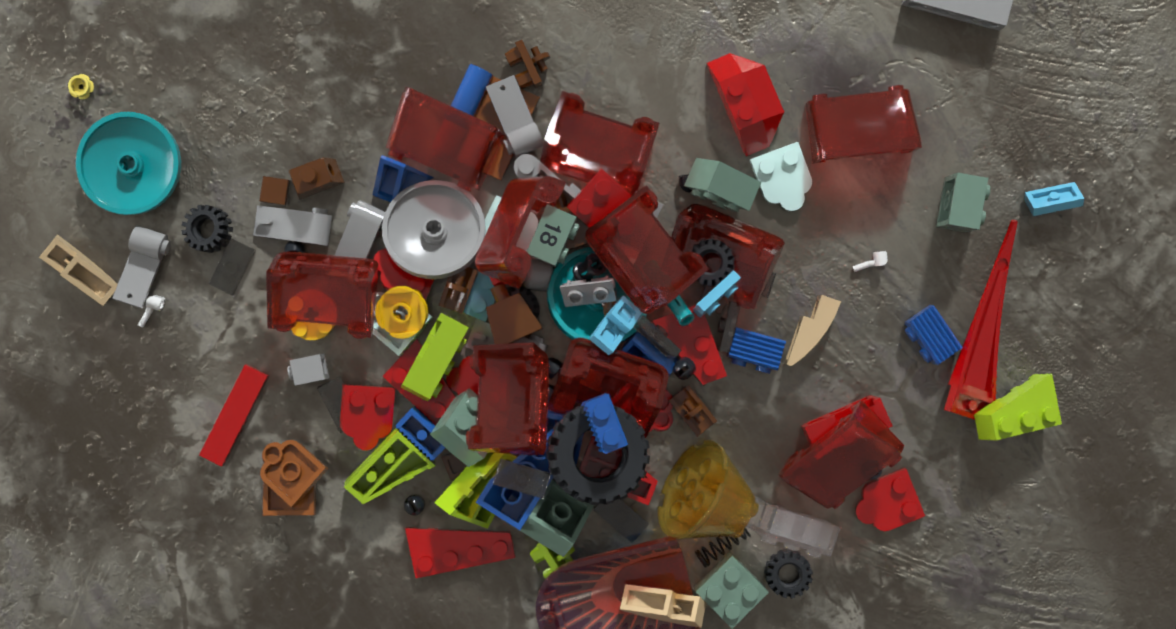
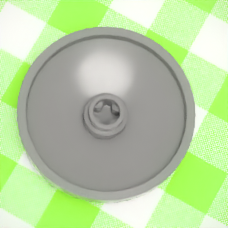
(433, 229)

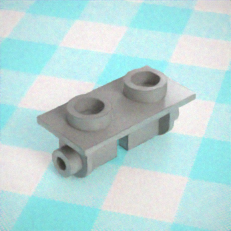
(584, 292)

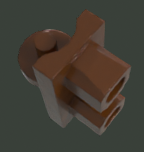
(520, 54)
(458, 290)
(692, 410)

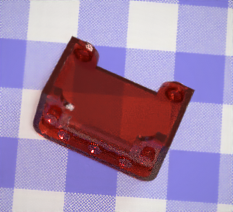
(862, 125)
(443, 139)
(586, 142)
(753, 248)
(498, 252)
(643, 253)
(322, 291)
(628, 379)
(510, 399)
(843, 458)

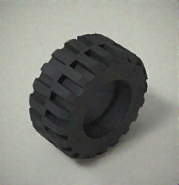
(596, 490)

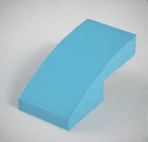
(615, 325)

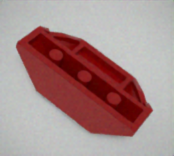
(747, 100)

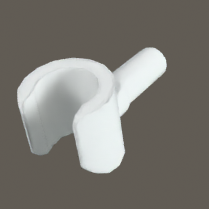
(879, 259)
(154, 302)

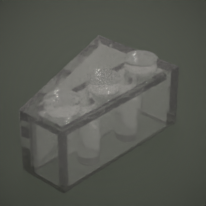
(794, 529)

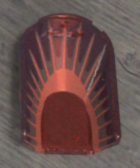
(591, 588)

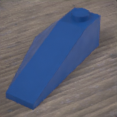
(510, 504)

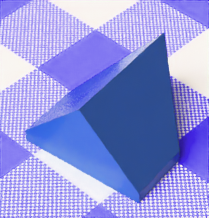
(395, 177)

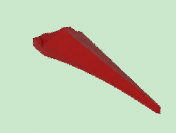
(976, 368)

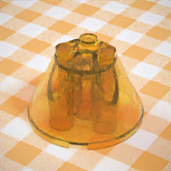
(706, 496)

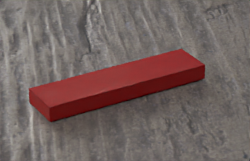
(234, 415)

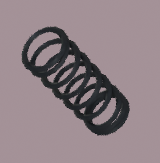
(707, 563)

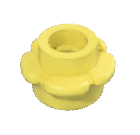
(76, 81)

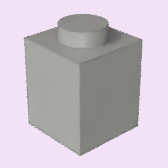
(308, 369)

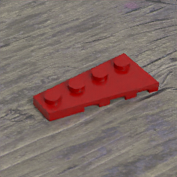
(396, 375)
(444, 551)

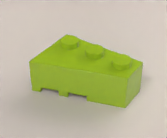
(435, 358)
(1021, 411)
(386, 467)
(461, 496)

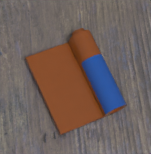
(475, 101)

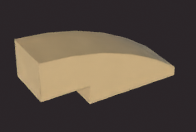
(79, 270)
(811, 330)
(663, 605)

